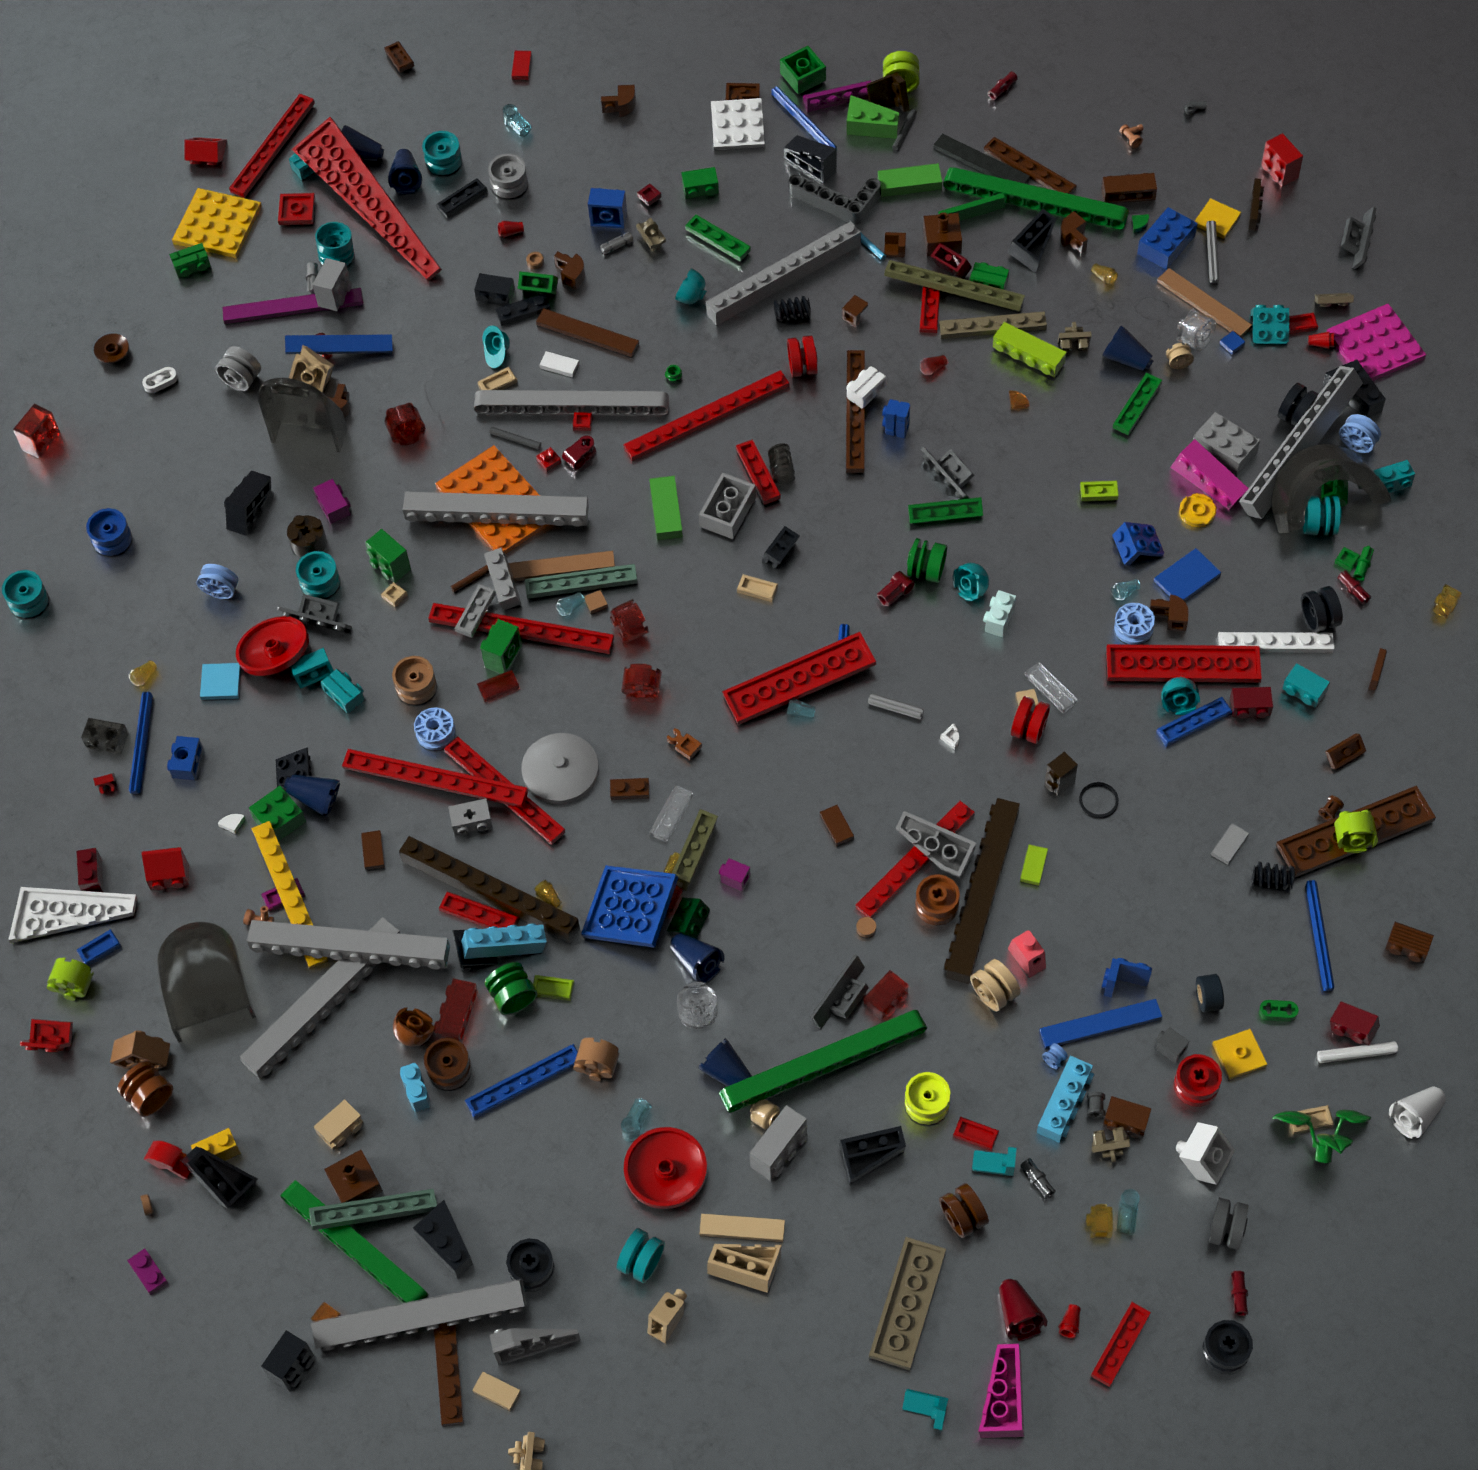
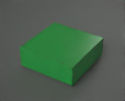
(1347, 559)

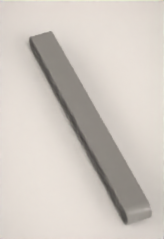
(567, 402)

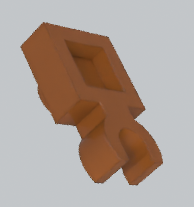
(685, 745)

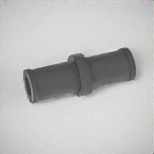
(1038, 1178)

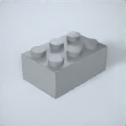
(1227, 442)
(727, 505)
(779, 1143)

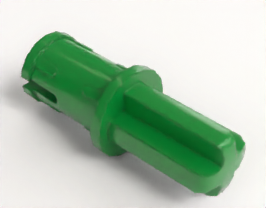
(1363, 563)

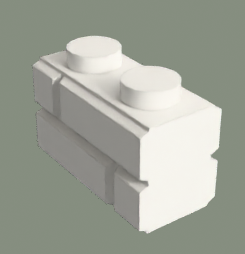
(866, 386)

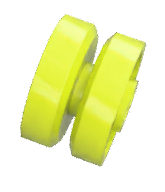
(927, 1098)

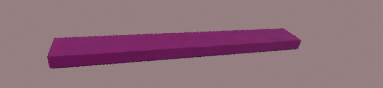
(283, 307)

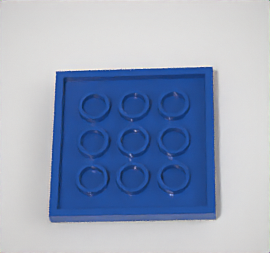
(629, 906)

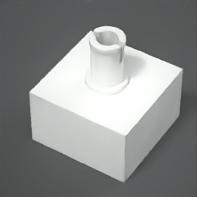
(1206, 1153)

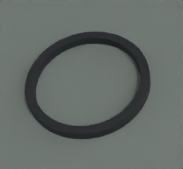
(1098, 815)

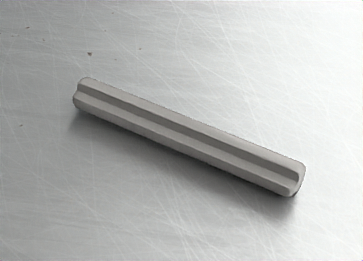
(1212, 251)

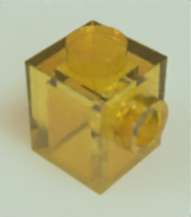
(1100, 1221)

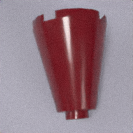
(1020, 1312)

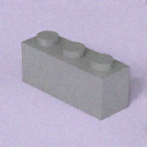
(502, 578)

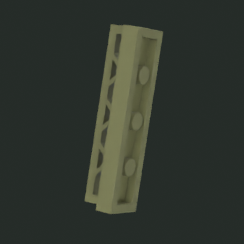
(694, 847)

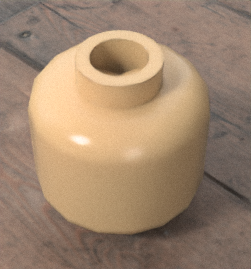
(764, 1113)

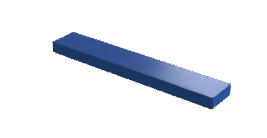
(339, 344)
(1101, 1023)
(522, 1082)

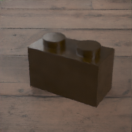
(1060, 773)

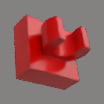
(548, 459)
(105, 780)

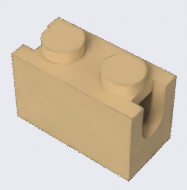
(339, 1125)

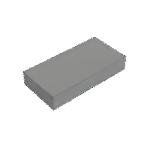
(1230, 844)

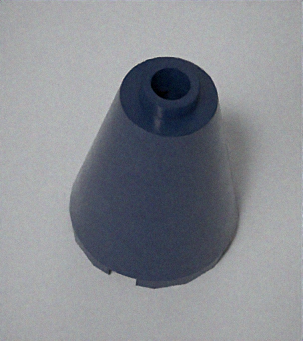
(366, 147)
(404, 173)
(1128, 350)
(313, 791)
(697, 957)
(725, 1065)

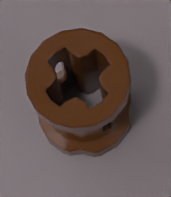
(1331, 808)

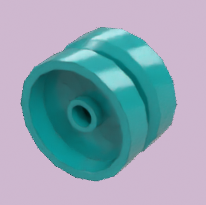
(442, 152)
(317, 574)
(25, 593)
(640, 1255)

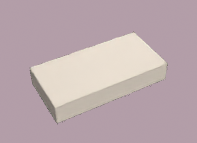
(559, 364)

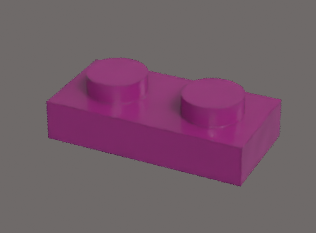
(147, 1271)

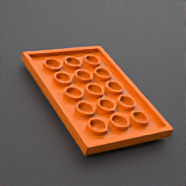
(493, 475)

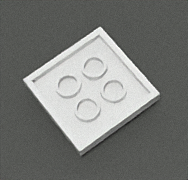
(737, 124)

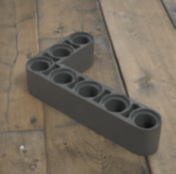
(835, 202)

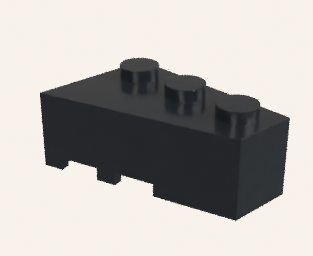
(1368, 398)

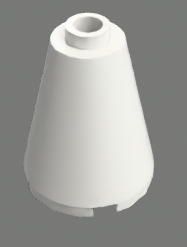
(1417, 1111)

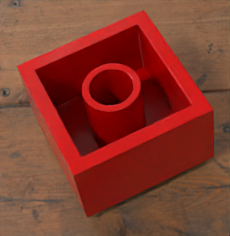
(1282, 160)

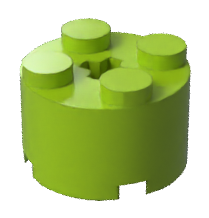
(1355, 831)
(70, 978)

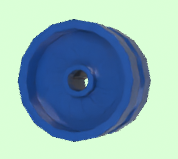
(109, 532)

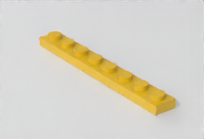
(284, 881)

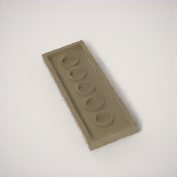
(907, 1303)

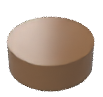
(535, 260)
(866, 927)
(146, 1204)

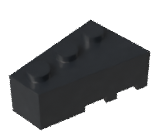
(812, 157)
(1032, 240)
(245, 501)
(870, 1150)
(219, 1177)
(443, 1239)

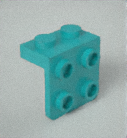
(1270, 324)

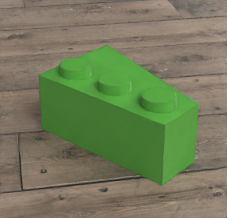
(871, 119)

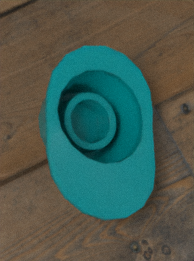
(495, 346)

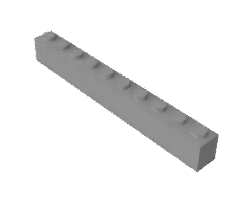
(783, 273)
(1305, 434)
(496, 508)
(348, 944)
(308, 1011)
(418, 1314)

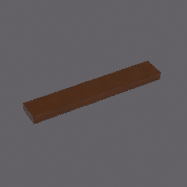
(1025, 164)
(587, 332)

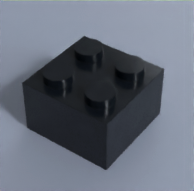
(288, 1361)

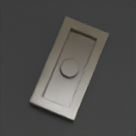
(1341, 298)

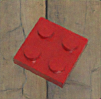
(296, 209)

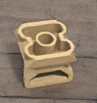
(311, 369)

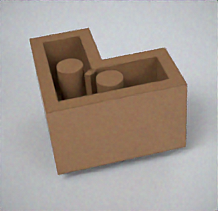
(138, 1048)

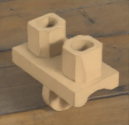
(529, 1445)

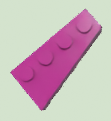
(1209, 474)
(1004, 1398)

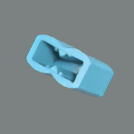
(415, 1087)

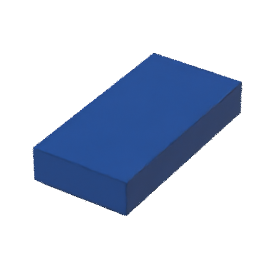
(99, 948)

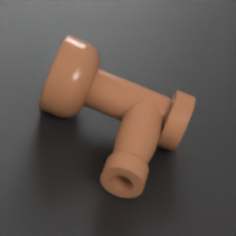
(1134, 140)
(250, 915)

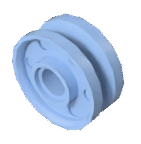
(1360, 433)
(217, 581)
(1134, 633)
(431, 719)

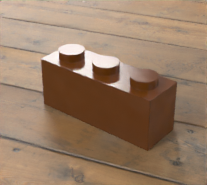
(1129, 188)

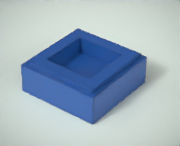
(1232, 342)

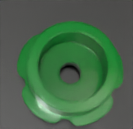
(673, 369)

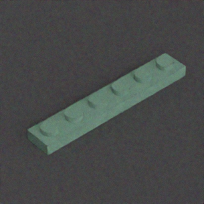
(581, 581)
(372, 1209)

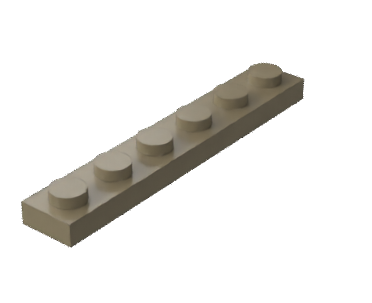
(991, 324)

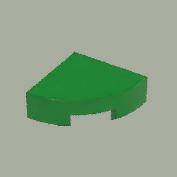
(1139, 222)

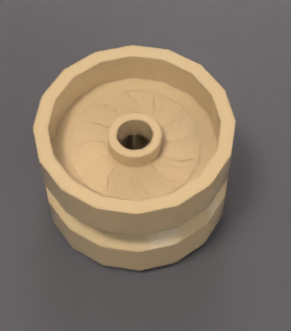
(995, 985)

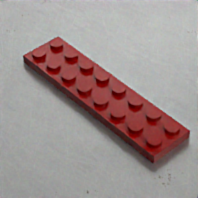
(1194, 662)
(799, 678)

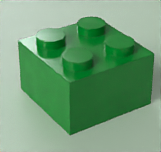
(802, 69)
(388, 556)
(501, 646)
(280, 811)

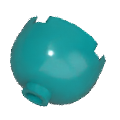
(691, 288)
(971, 581)
(1180, 696)

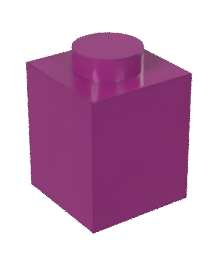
(734, 874)

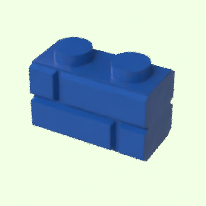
(896, 418)

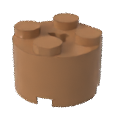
(596, 1059)

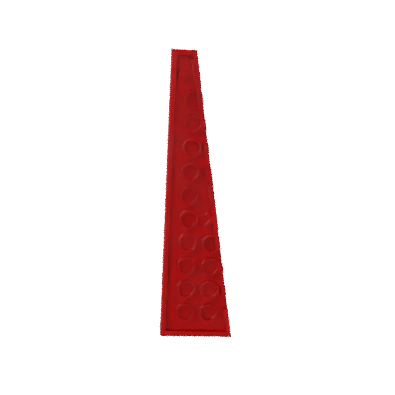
(346, 173)

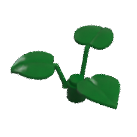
(1326, 1142)

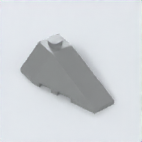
(940, 845)
(519, 1343)

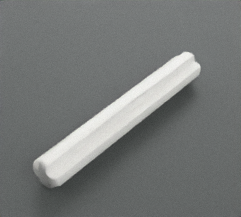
(1357, 1052)

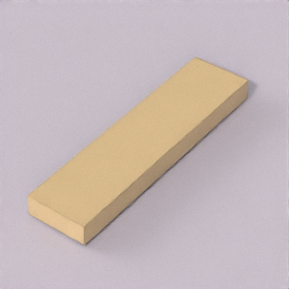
(742, 1227)

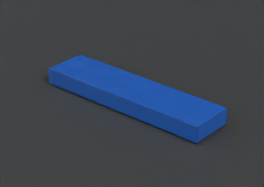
(1194, 721)

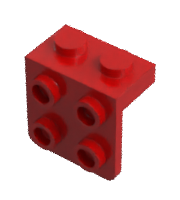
(49, 1035)

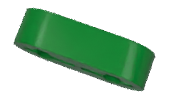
(1278, 1010)

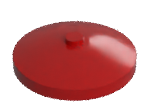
(272, 646)
(665, 1168)

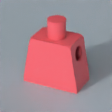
(1025, 951)

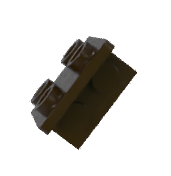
(889, 92)

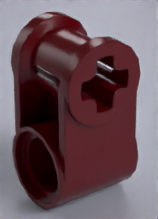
(578, 453)

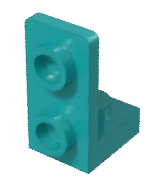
(995, 1162)
(926, 1404)

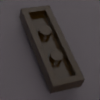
(1256, 204)

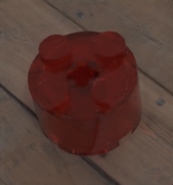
(404, 424)
(629, 621)
(641, 682)

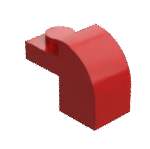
(167, 1156)

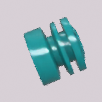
(334, 242)
(1322, 515)

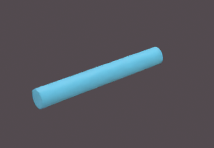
(872, 247)

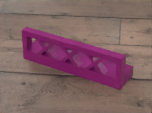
(835, 96)

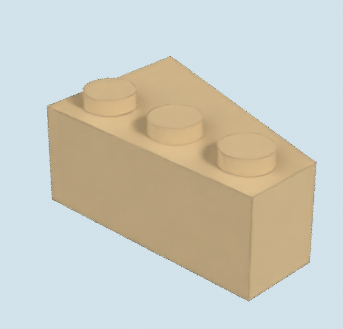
(745, 1264)

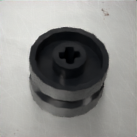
(1296, 403)
(1321, 609)
(533, 1253)
(1216, 1343)

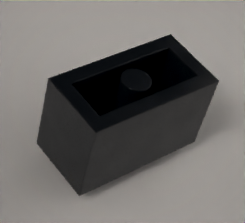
(494, 289)

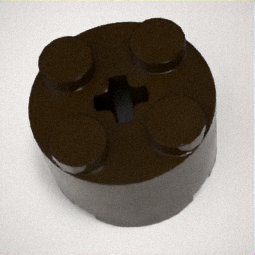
(306, 535)

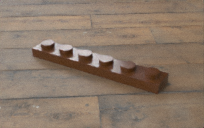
(448, 1375)

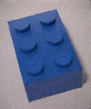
(1167, 238)

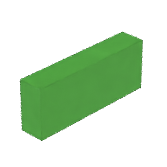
(910, 180)
(666, 508)

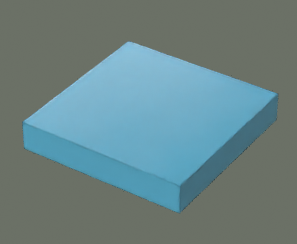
(220, 681)

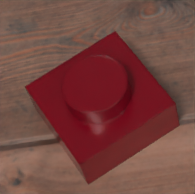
(649, 194)

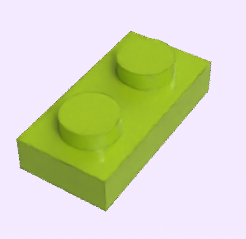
(1099, 490)

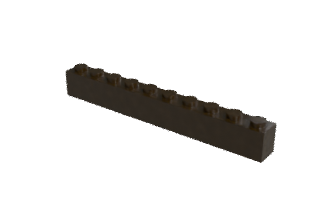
(489, 889)
(982, 892)

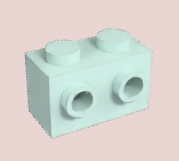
(1000, 613)

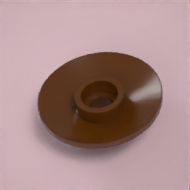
(108, 343)

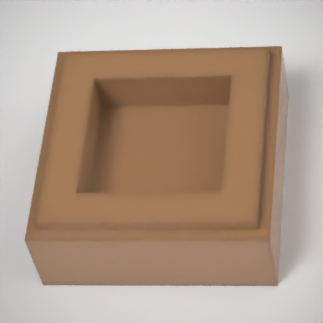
(595, 602)

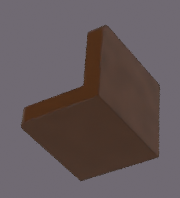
(895, 244)
(853, 309)

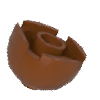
(412, 1027)

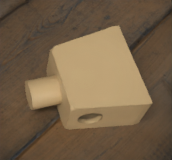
(666, 1315)

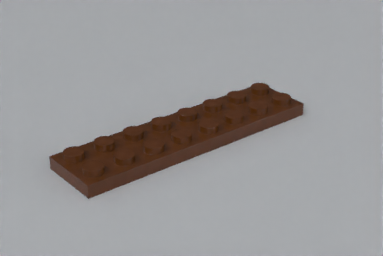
(1392, 818)

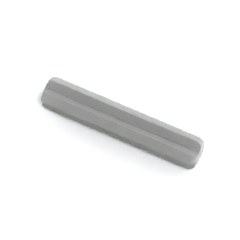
(896, 706)

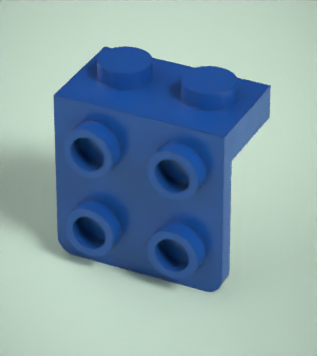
(1137, 540)
(1126, 972)

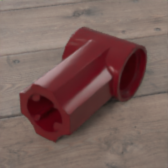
(898, 585)

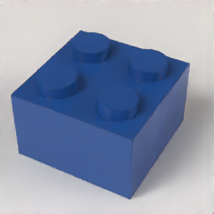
(607, 208)

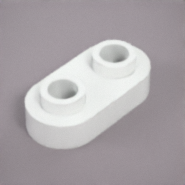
(159, 379)

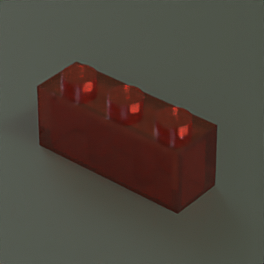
(456, 1010)

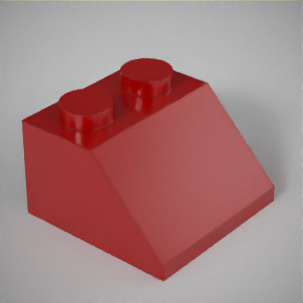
(204, 150)
(166, 868)

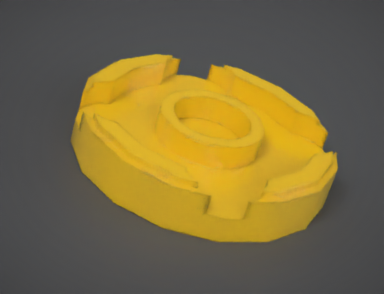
(1197, 510)

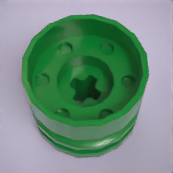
(927, 560)
(510, 988)

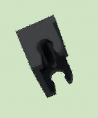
(780, 546)

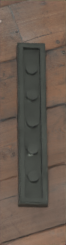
(978, 160)

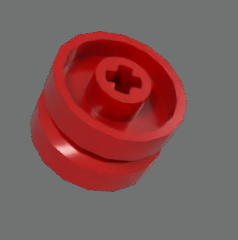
(802, 356)
(1030, 720)
(1197, 1080)

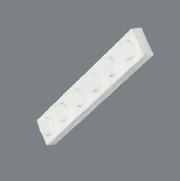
(1280, 641)

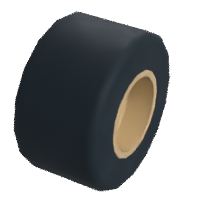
(1209, 992)

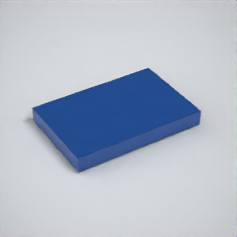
(1187, 575)

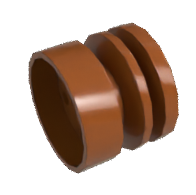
(145, 1088)

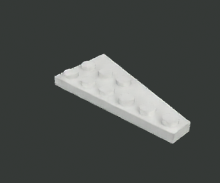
(57, 910)

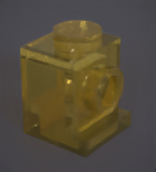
(1446, 601)

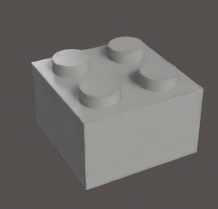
(332, 284)

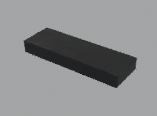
(461, 198)

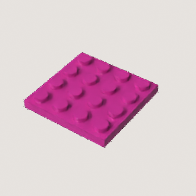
(1377, 342)

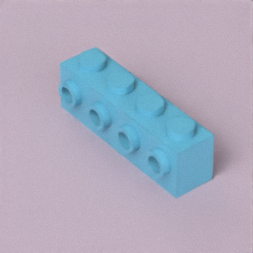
(503, 941)
(1065, 1099)

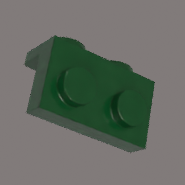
(689, 917)

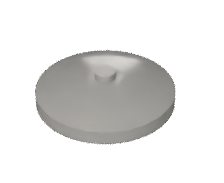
(560, 768)

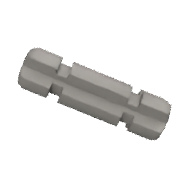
(616, 243)

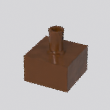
(944, 230)
(353, 1178)

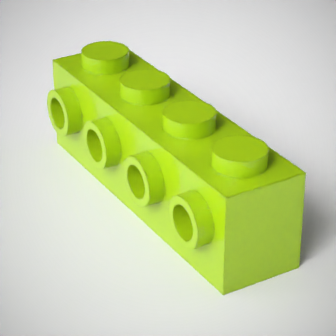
(1029, 349)

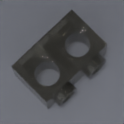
(106, 731)

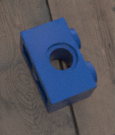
(185, 768)

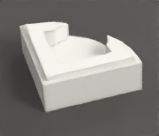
(951, 736)
(232, 822)

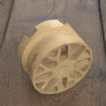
(1179, 356)

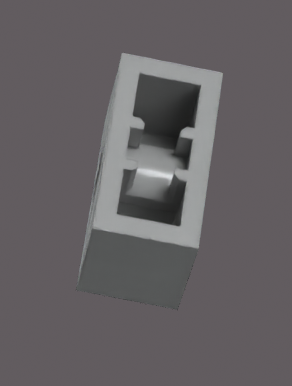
(461, 815)

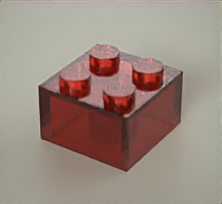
(36, 430)

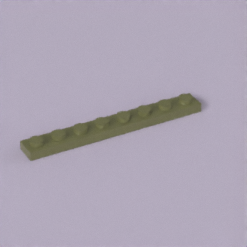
(954, 285)

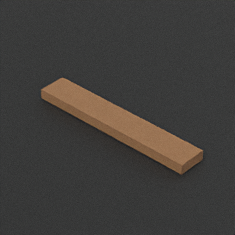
(1204, 302)
(561, 565)

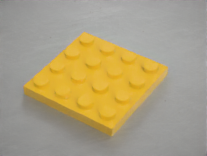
(217, 222)

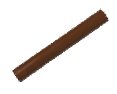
(470, 578)

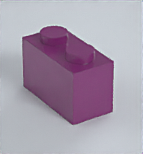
(331, 500)

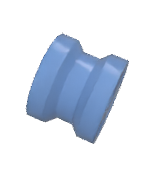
(1055, 1056)

